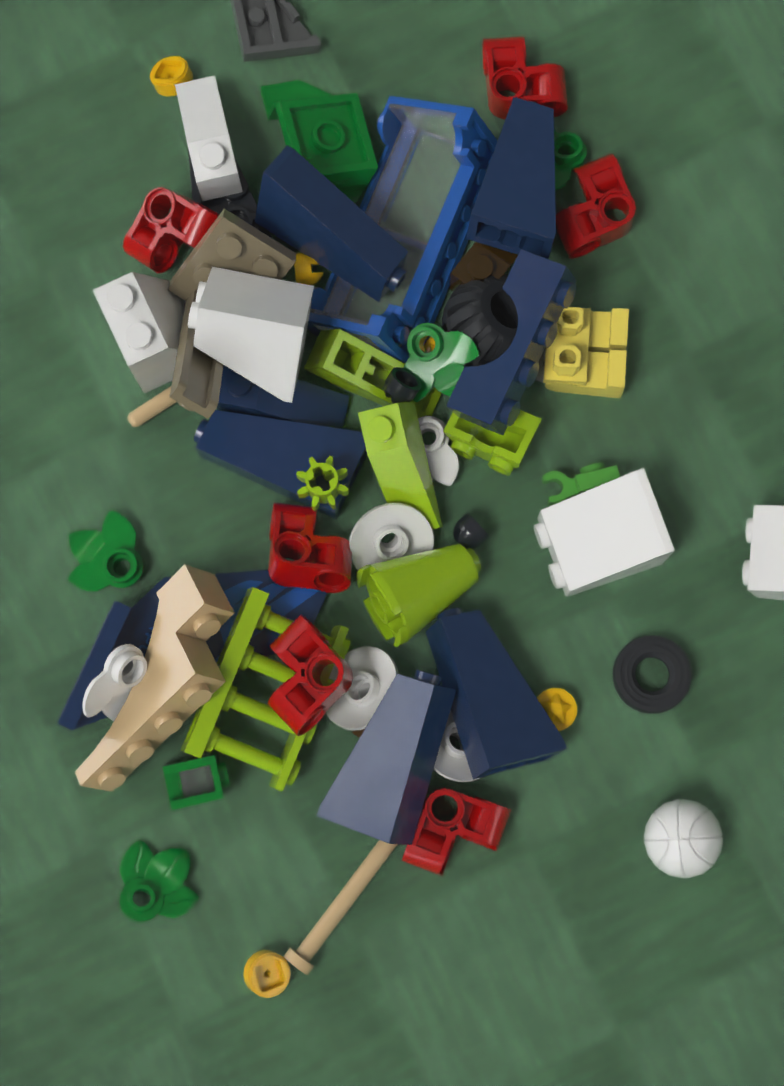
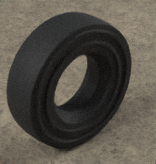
(652, 701)

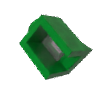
(195, 781)

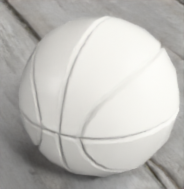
(683, 838)

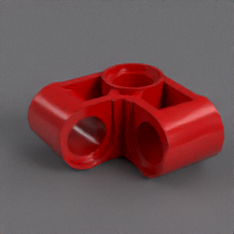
(507, 70)
(585, 225)
(160, 234)
(319, 561)
(303, 698)
(474, 821)

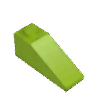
(359, 368)
(399, 457)

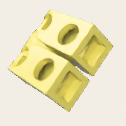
(588, 353)

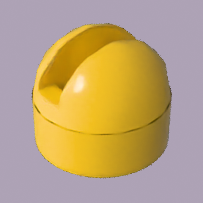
(303, 270)

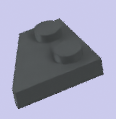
(271, 30)

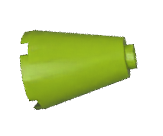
(416, 588)

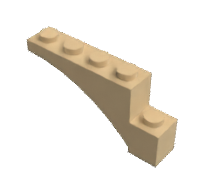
(177, 678)

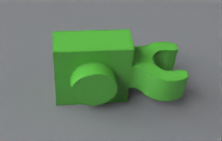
(589, 478)

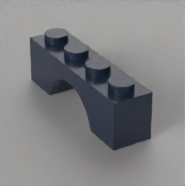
(492, 391)

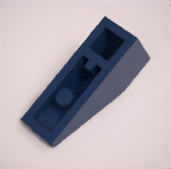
(309, 405)

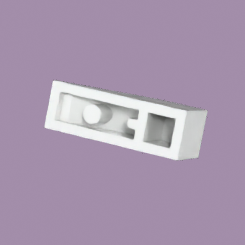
(208, 138)

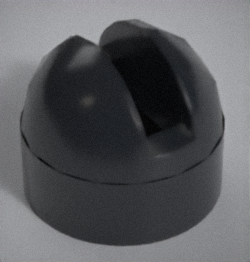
(401, 385)
(469, 532)

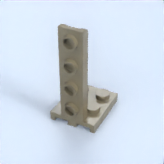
(229, 246)

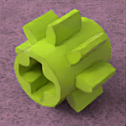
(329, 473)

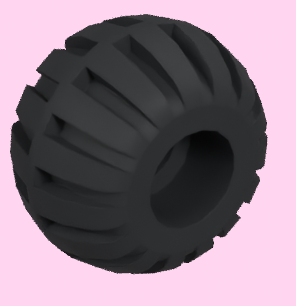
(484, 315)

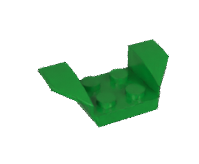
(325, 132)

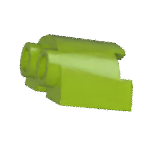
(501, 451)

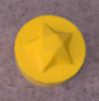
(169, 72)
(559, 707)
(267, 973)

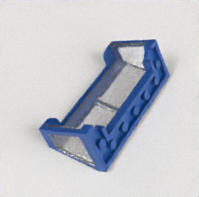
(425, 202)

